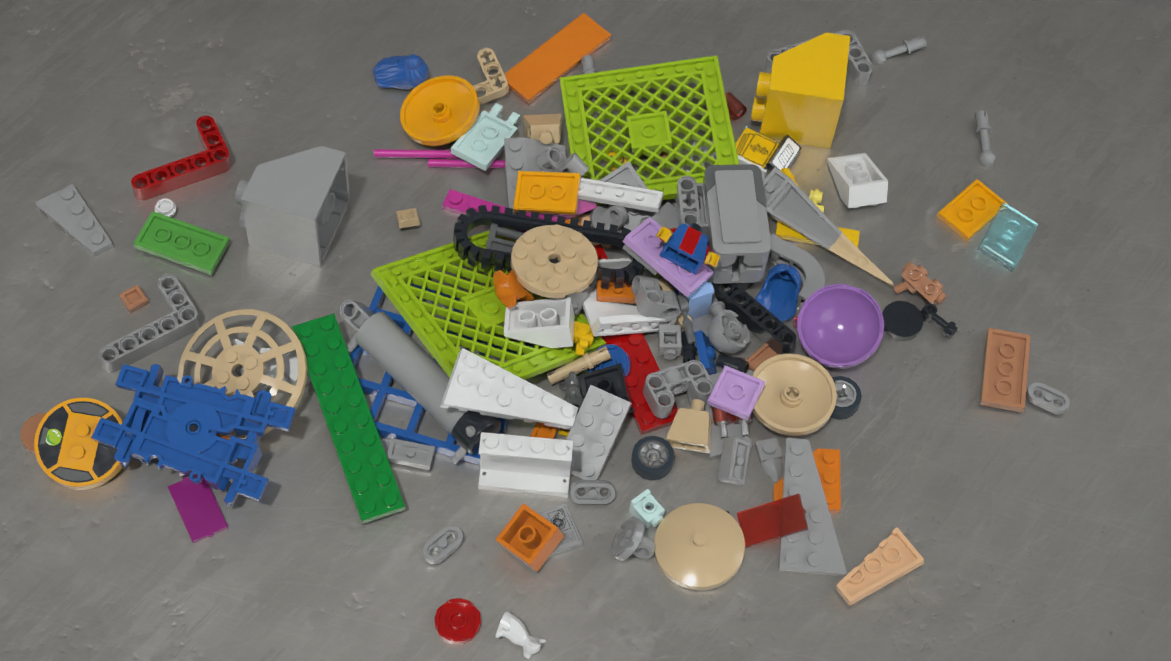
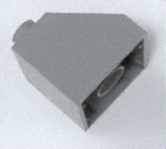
(295, 203)

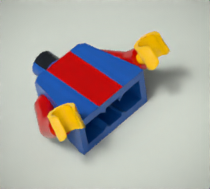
(687, 247)

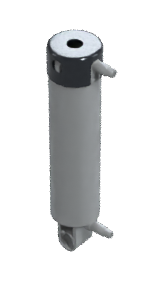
(415, 373)

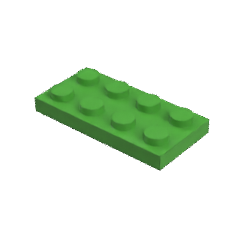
(181, 243)

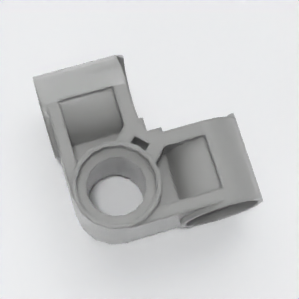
(554, 161)
(652, 300)

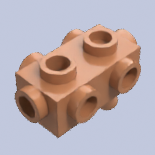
(916, 280)

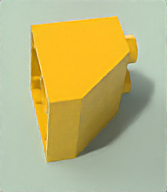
(804, 91)

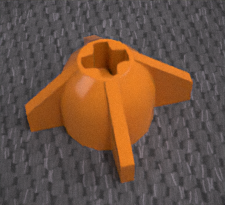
(509, 289)

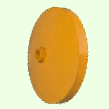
(439, 110)

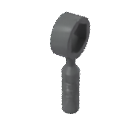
(684, 308)

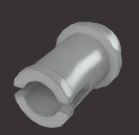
(588, 64)

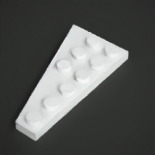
(498, 393)

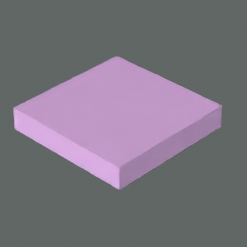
(736, 392)

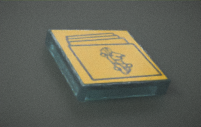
(755, 147)

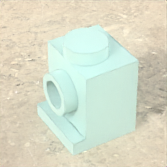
(639, 507)

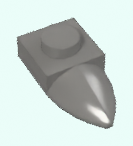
(770, 457)

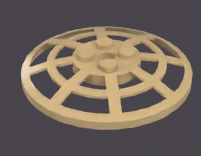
(249, 358)

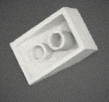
(858, 180)
(541, 322)

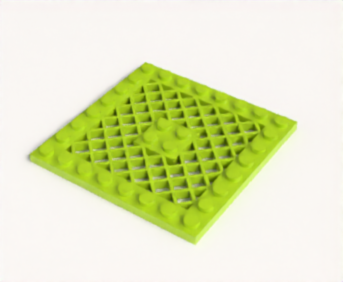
(652, 129)
(482, 306)

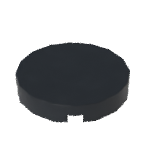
(902, 320)

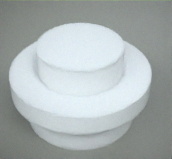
(166, 207)

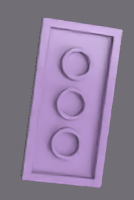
(648, 247)

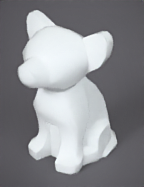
(515, 630)

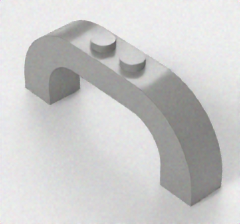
(806, 264)

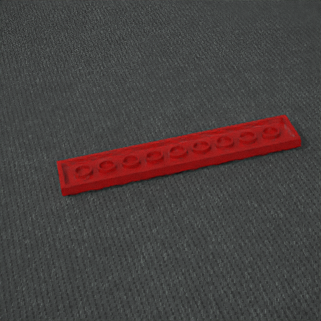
(641, 366)

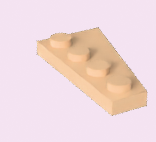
(881, 567)

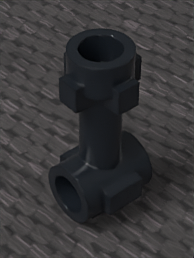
(929, 314)

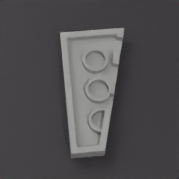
(76, 219)

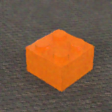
(530, 537)

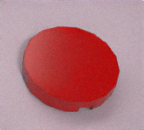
(457, 621)

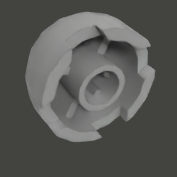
(727, 333)

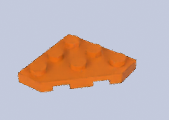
(828, 468)

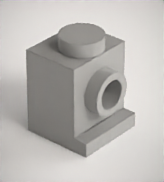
(669, 341)

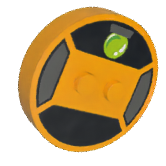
(66, 446)

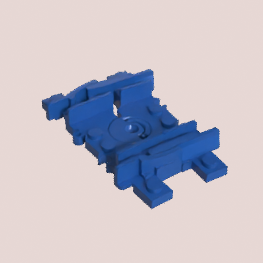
(161, 425)

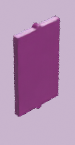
(197, 508)

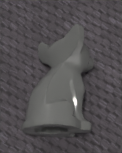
(573, 390)

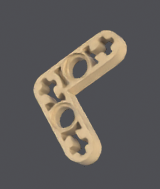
(489, 86)

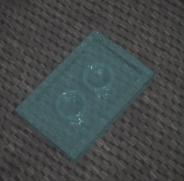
(1007, 237)

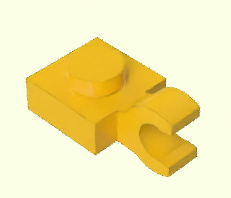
(582, 337)

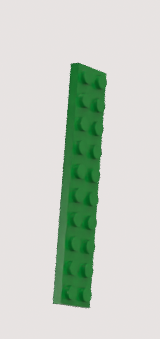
(349, 419)

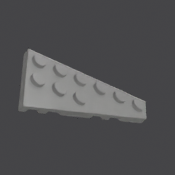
(817, 547)

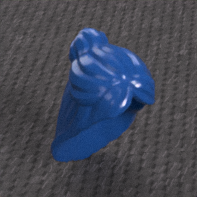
(401, 72)
(781, 291)

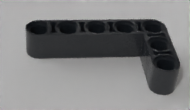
(759, 325)

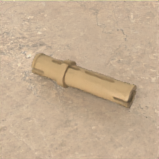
(586, 362)

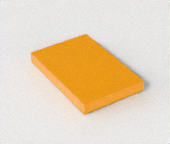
(547, 192)
(971, 210)

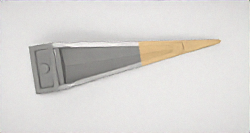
(795, 210)

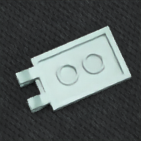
(486, 138)

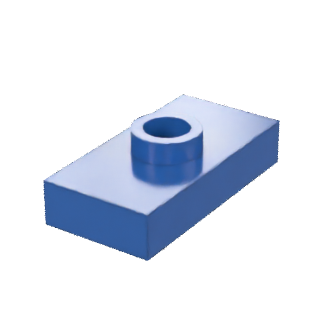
(706, 352)

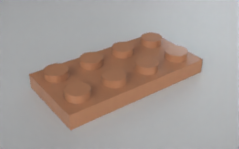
(1005, 370)

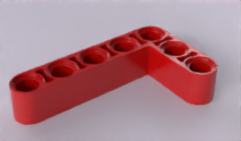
(189, 166)

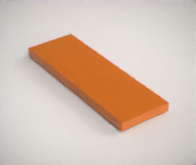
(556, 58)

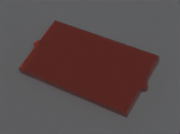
(772, 520)

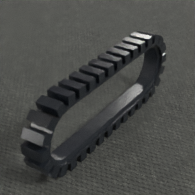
(473, 219)

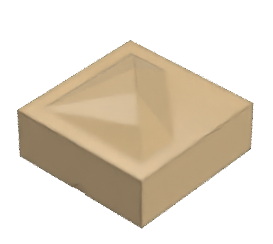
(407, 218)

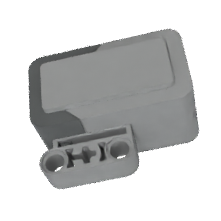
(734, 218)

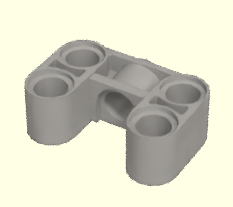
(675, 381)

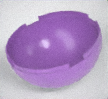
(840, 326)

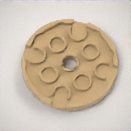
(537, 274)

